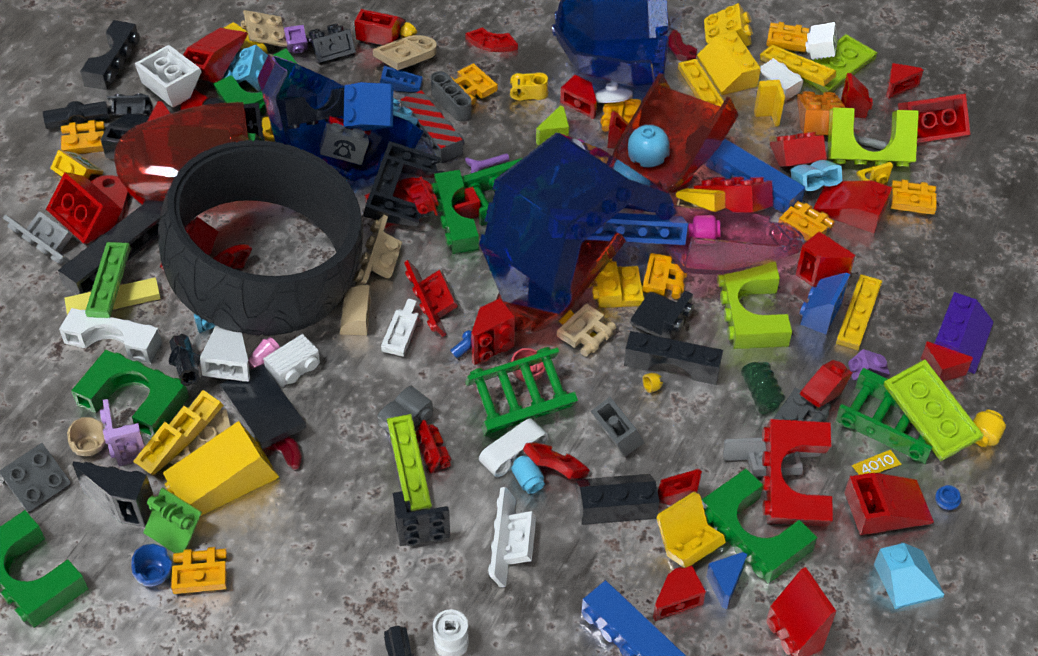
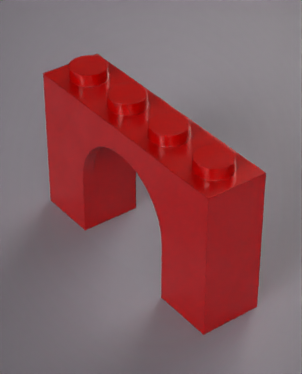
(783, 503)

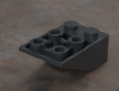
(117, 129)
(117, 491)

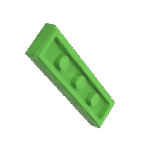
(107, 280)

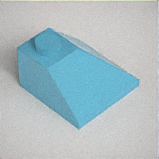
(907, 575)

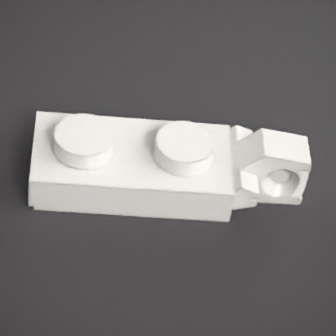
(401, 329)

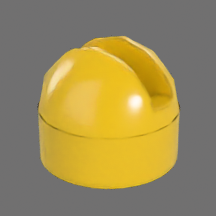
(408, 30)
(652, 382)

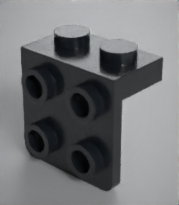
(661, 315)

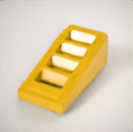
(709, 199)

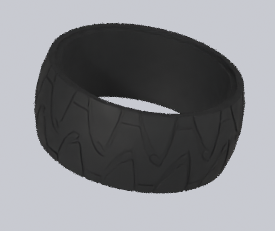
(265, 174)

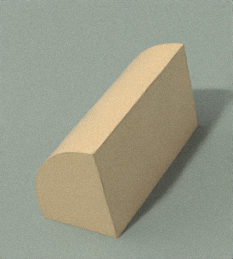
(356, 311)

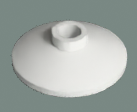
(613, 94)

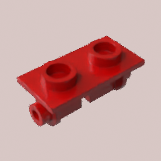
(423, 197)
(428, 440)

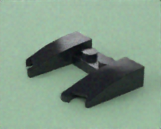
(398, 160)

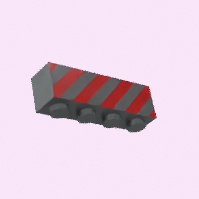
(437, 131)

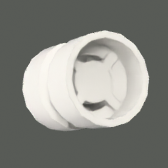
(450, 633)

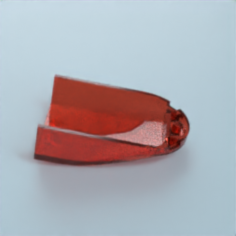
(692, 128)
(157, 149)

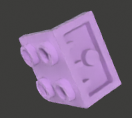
(123, 442)

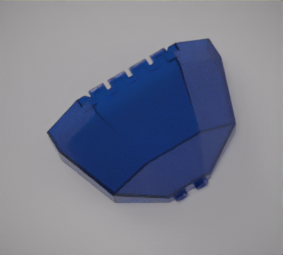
(615, 39)
(285, 79)

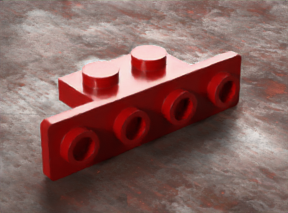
(434, 294)

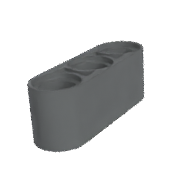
(451, 96)

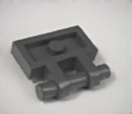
(798, 408)

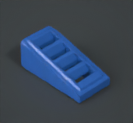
(401, 80)

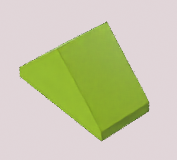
(555, 123)

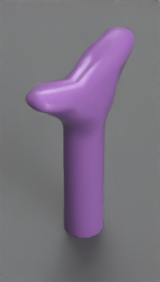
(480, 165)

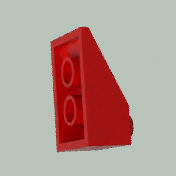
(855, 203)
(801, 616)

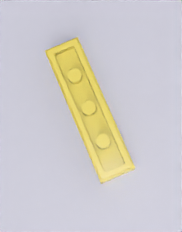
(127, 295)

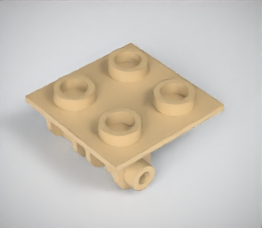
(264, 28)

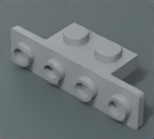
(46, 232)
(752, 450)

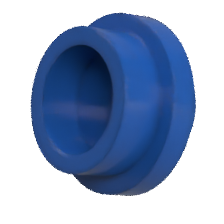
(948, 497)

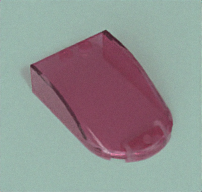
(744, 243)

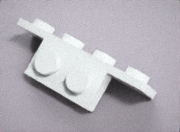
(512, 537)

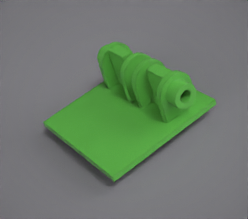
(171, 521)

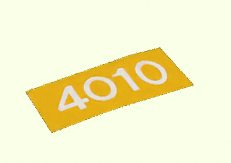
(877, 463)

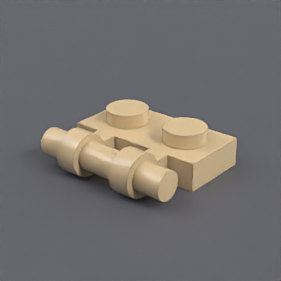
(583, 323)

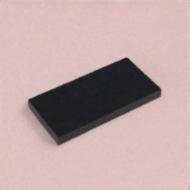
(263, 407)

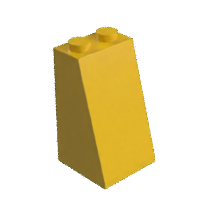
(220, 470)

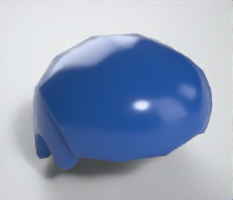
(151, 565)

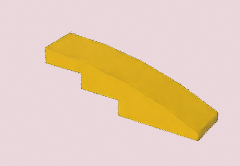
(177, 435)

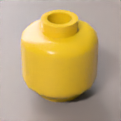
(991, 426)

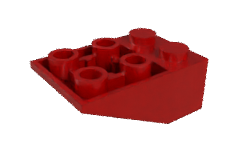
(215, 52)
(742, 194)
(886, 503)

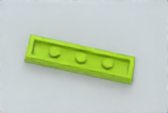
(409, 462)

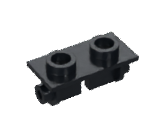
(138, 103)

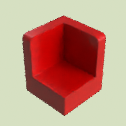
(471, 205)

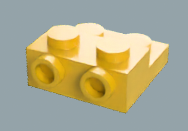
(618, 287)

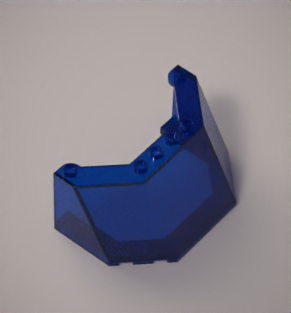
(551, 207)

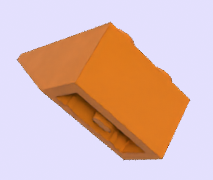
(815, 111)

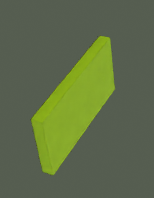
(849, 58)
(933, 410)

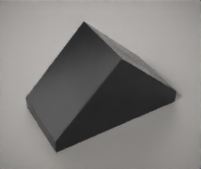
(253, 119)

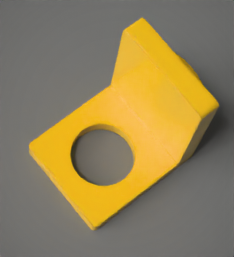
(878, 173)

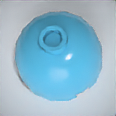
(648, 145)

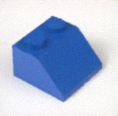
(368, 106)
(824, 303)

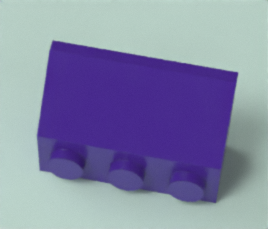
(965, 328)

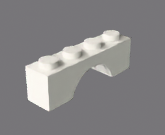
(139, 339)

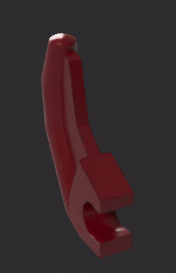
(680, 50)
(289, 450)

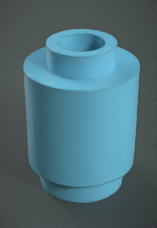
(528, 475)

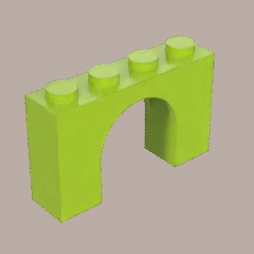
(899, 150)
(746, 328)

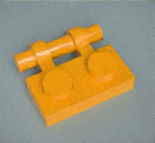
(787, 36)
(477, 81)
(625, 109)
(82, 142)
(913, 197)
(807, 220)
(657, 275)
(199, 576)

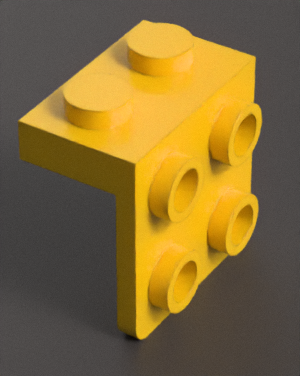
(729, 20)
(686, 531)

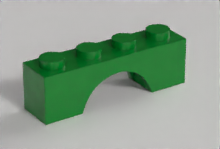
(461, 231)

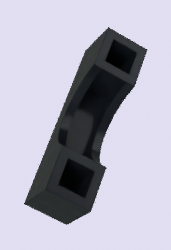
(102, 70)
(296, 110)
(698, 360)

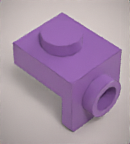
(296, 39)
(869, 361)

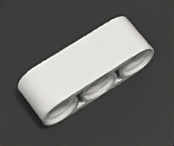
(503, 452)

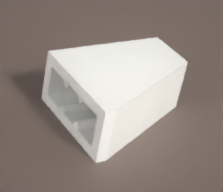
(225, 356)

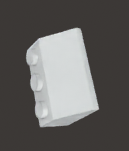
(169, 75)

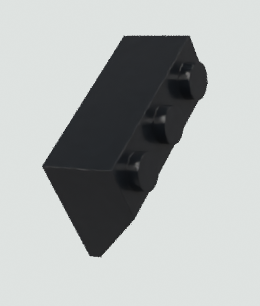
(617, 499)

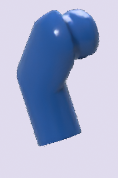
(463, 346)

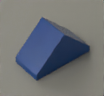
(724, 576)

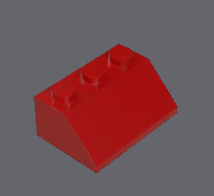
(940, 117)
(83, 208)

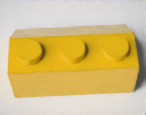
(729, 64)

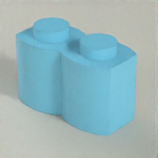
(817, 174)

